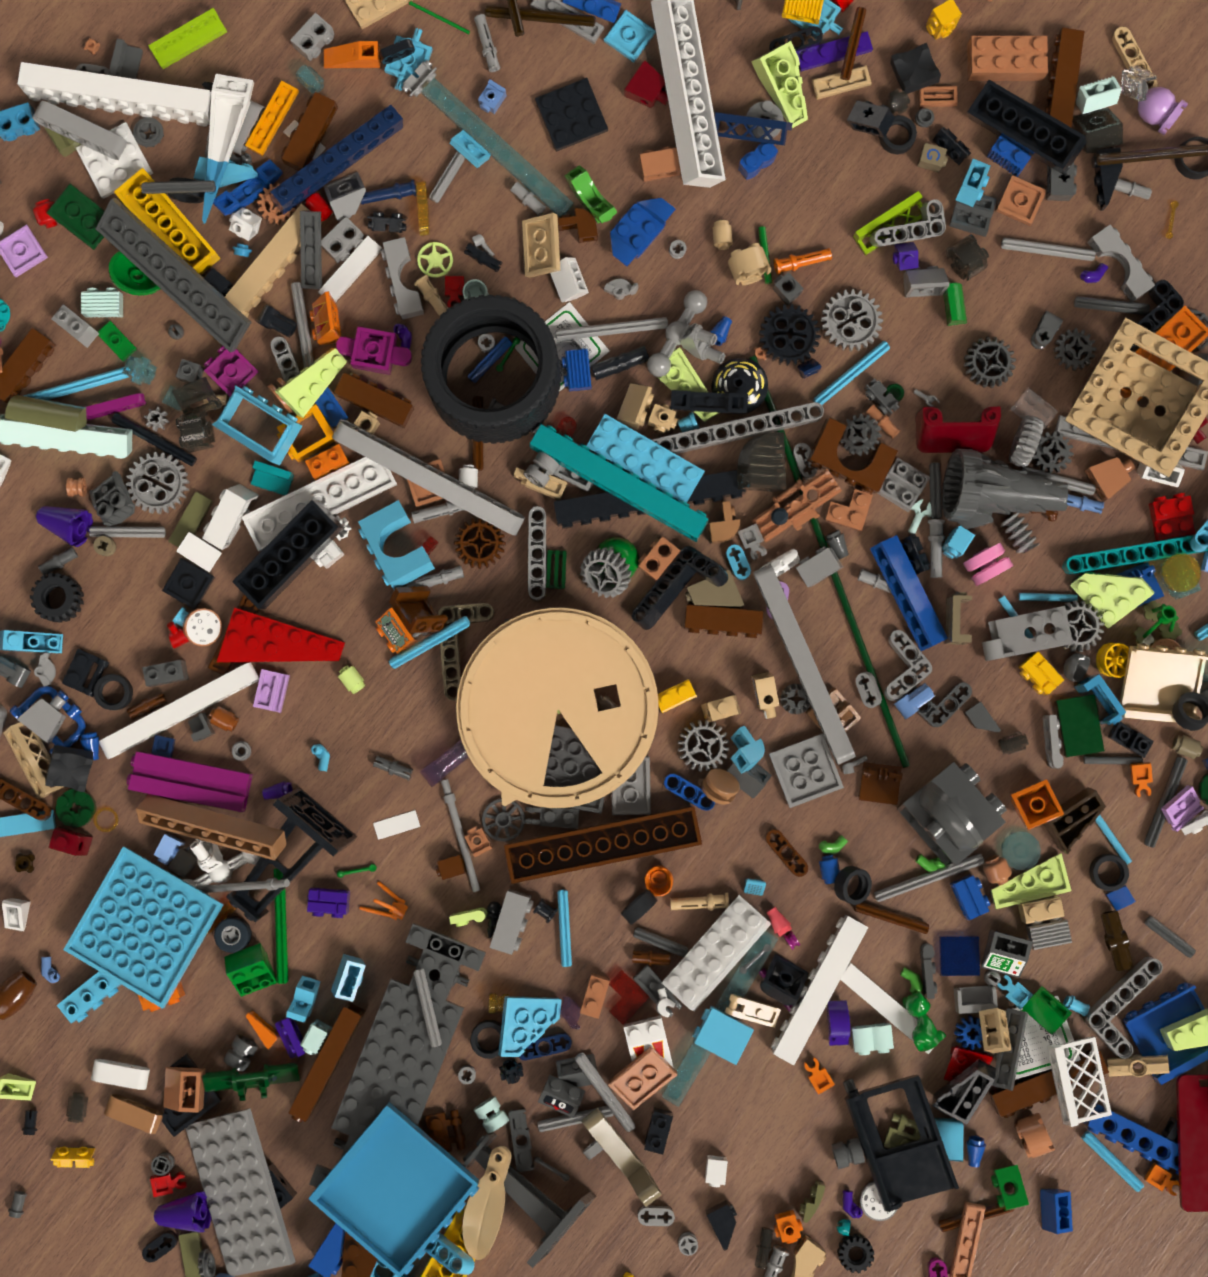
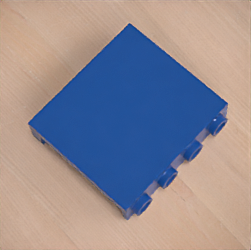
(1146, 1024)

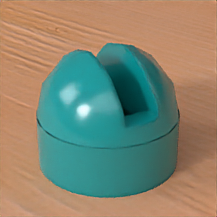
(844, 1227)

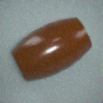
(15, 993)

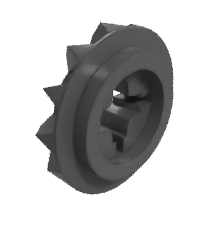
(143, 126)
(789, 705)
(206, 1263)

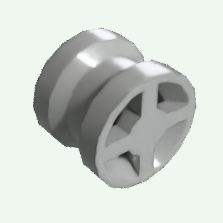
(688, 1248)

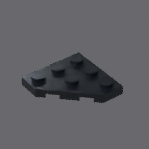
(178, 1121)

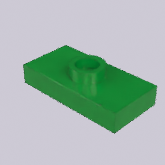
(116, 341)

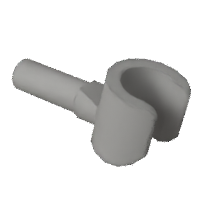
(479, 240)
(929, 399)
(848, 768)

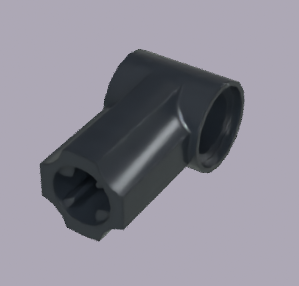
(272, 319)

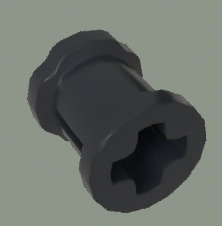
(545, 911)

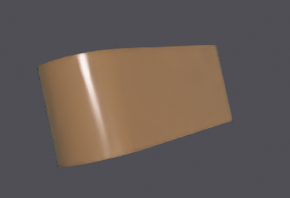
(133, 1113)

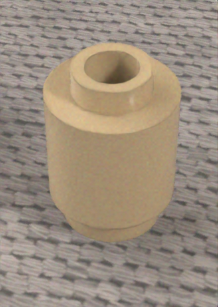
(722, 234)

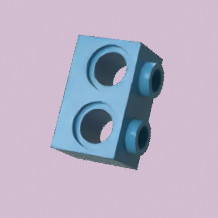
(16, 116)

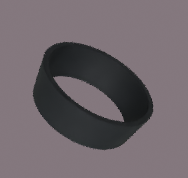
(1183, 169)

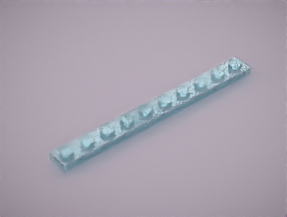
(497, 147)
(697, 1055)

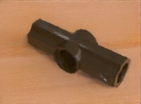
(1116, 940)

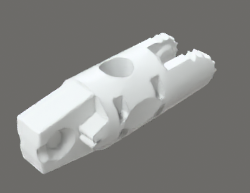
(784, 562)

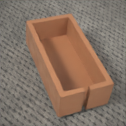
(1007, 58)

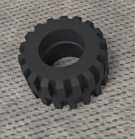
(41, 597)

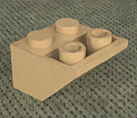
(634, 406)

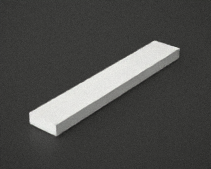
(880, 1000)

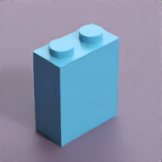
(722, 1034)

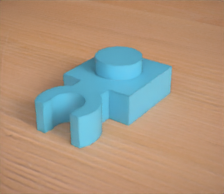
(1016, 994)

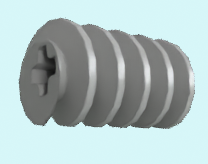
(1019, 533)

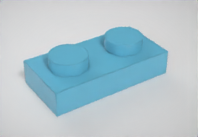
(470, 149)

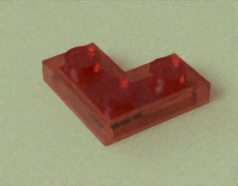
(632, 997)

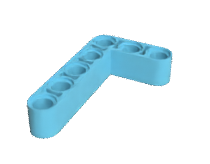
(449, 1256)

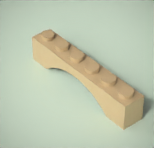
(807, 1257)

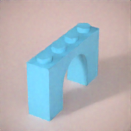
(376, 530)

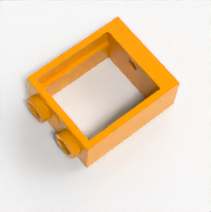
(292, 452)

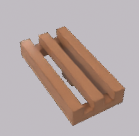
(943, 103)

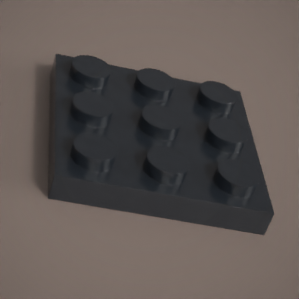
(571, 114)

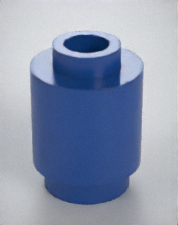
(829, 868)

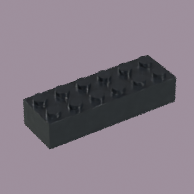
(1027, 127)
(288, 554)

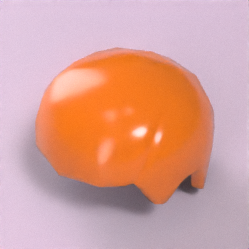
(659, 880)

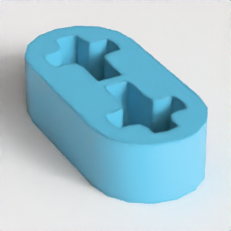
(742, 560)

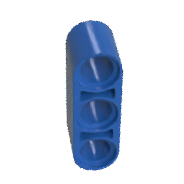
(679, 790)

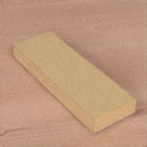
(834, 85)

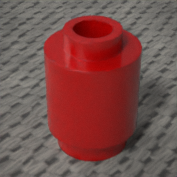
(317, 203)

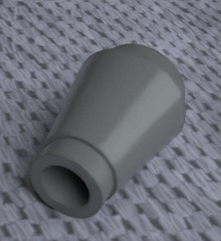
(837, 543)

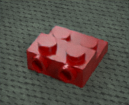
(1172, 517)

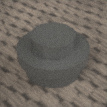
(924, 117)

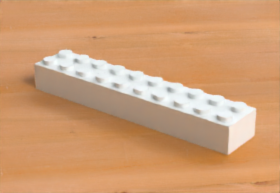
(688, 92)
(115, 93)

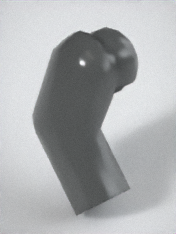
(246, 158)

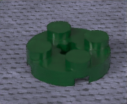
(65, 804)

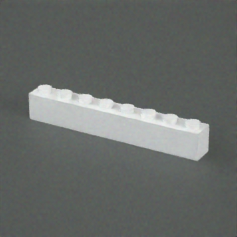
(819, 989)

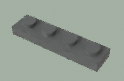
(310, 249)
(1008, 1061)

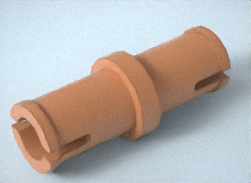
(883, 421)

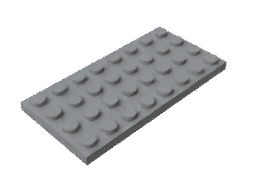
(240, 1193)

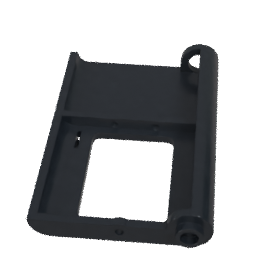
(909, 1168)

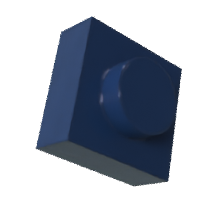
(163, 746)

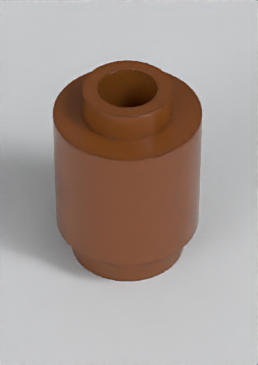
(223, 719)

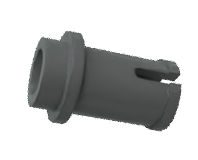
(17, 1204)

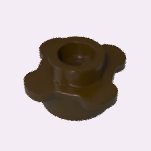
(20, 858)

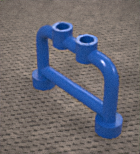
(73, 711)

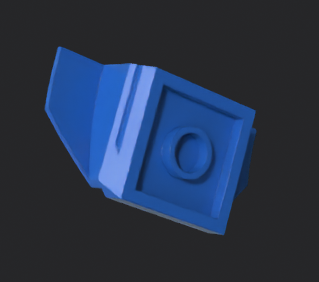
(639, 228)

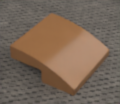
(844, 710)

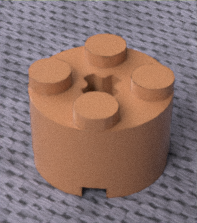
(1035, 1134)

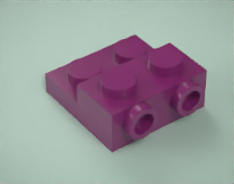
(229, 369)

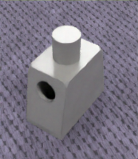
(44, 718)

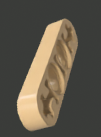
(1138, 59)

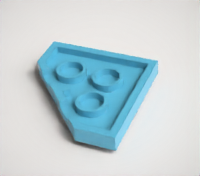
(525, 1022)

